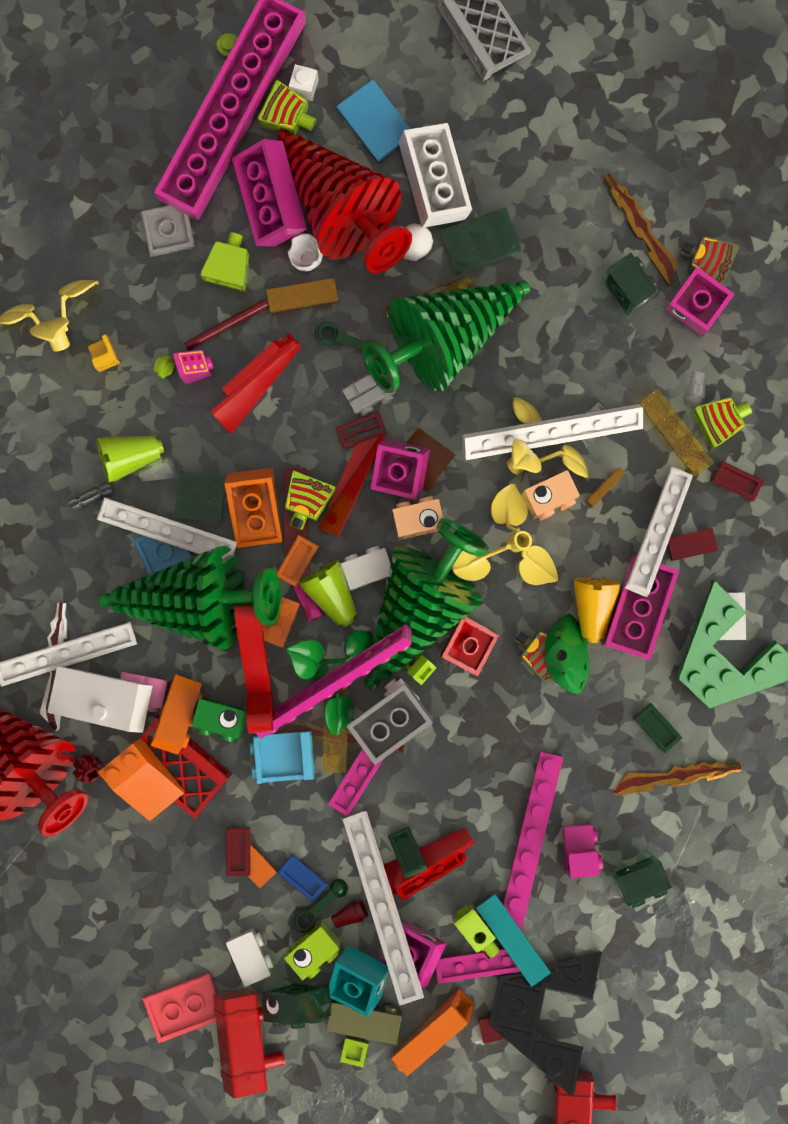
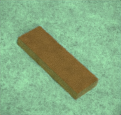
(302, 295)

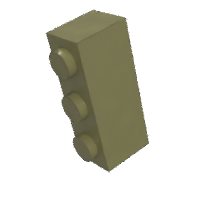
(380, 1026)

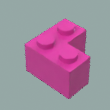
(579, 850)

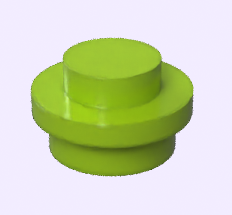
(226, 43)
(164, 366)

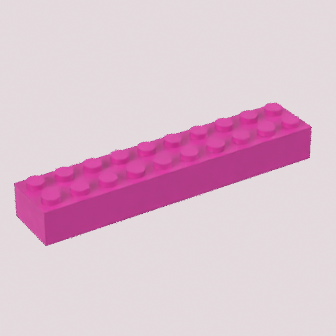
(230, 107)

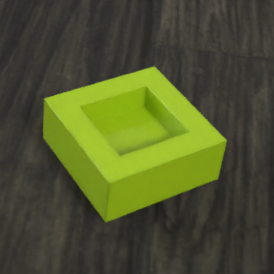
(354, 1051)

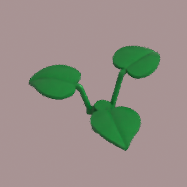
(308, 662)

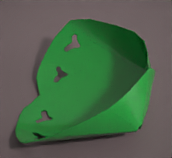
(575, 658)

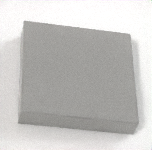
(167, 230)

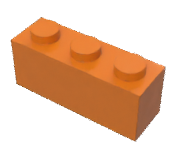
(177, 715)

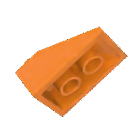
(254, 507)
(141, 780)

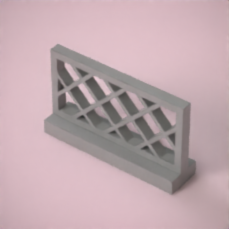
(469, 40)

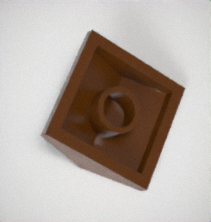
(438, 456)

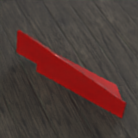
(253, 382)
(350, 486)
(439, 858)

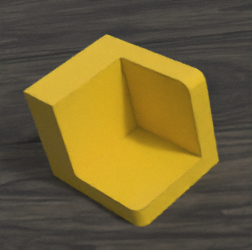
(103, 354)

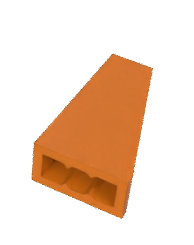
(434, 1032)

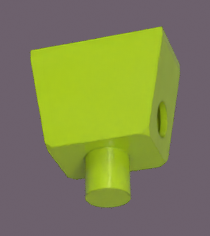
(227, 264)

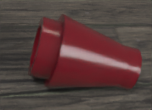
(350, 914)

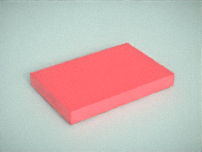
(181, 1007)

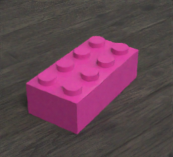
(269, 193)
(639, 618)

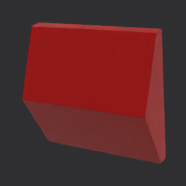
(469, 645)

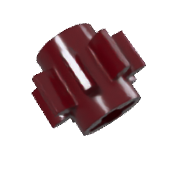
(87, 768)

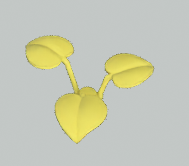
(55, 329)
(525, 459)
(537, 564)

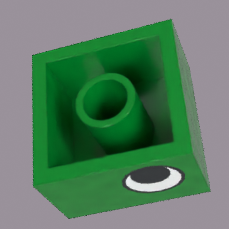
(219, 718)

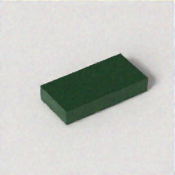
(657, 728)
(407, 852)

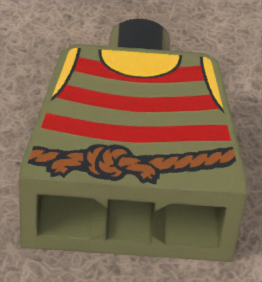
(711, 256)
(535, 654)

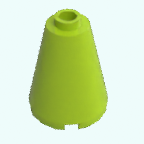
(127, 454)
(331, 592)

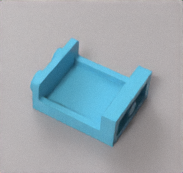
(283, 757)

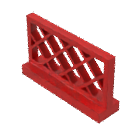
(203, 762)

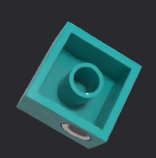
(358, 981)

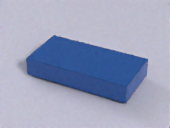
(302, 878)

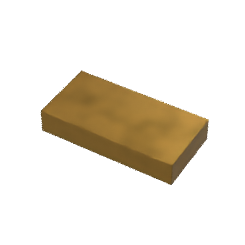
(604, 487)

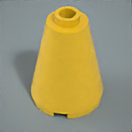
(595, 605)

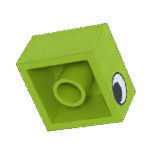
(313, 950)

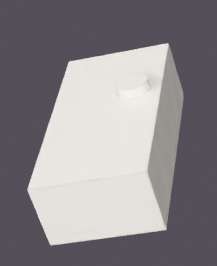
(435, 175)
(100, 699)

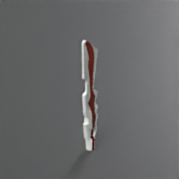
(57, 636)

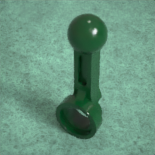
(337, 336)
(337, 889)

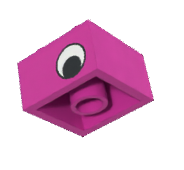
(699, 301)
(400, 468)
(424, 951)

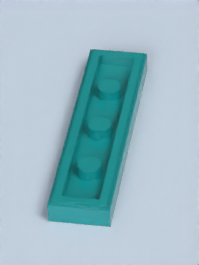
(513, 940)

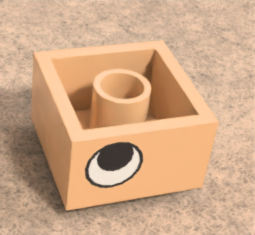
(550, 495)
(417, 518)

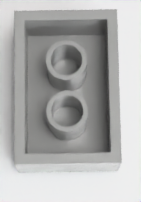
(390, 723)

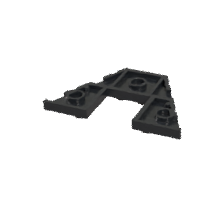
(519, 1009)

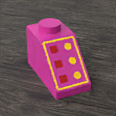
(193, 365)

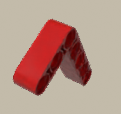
(256, 670)

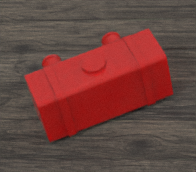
(241, 1043)
(581, 1106)

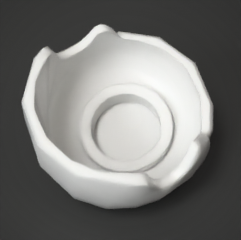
(421, 242)
(304, 252)

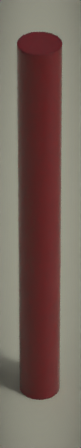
(225, 325)

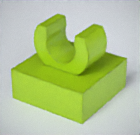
(420, 669)

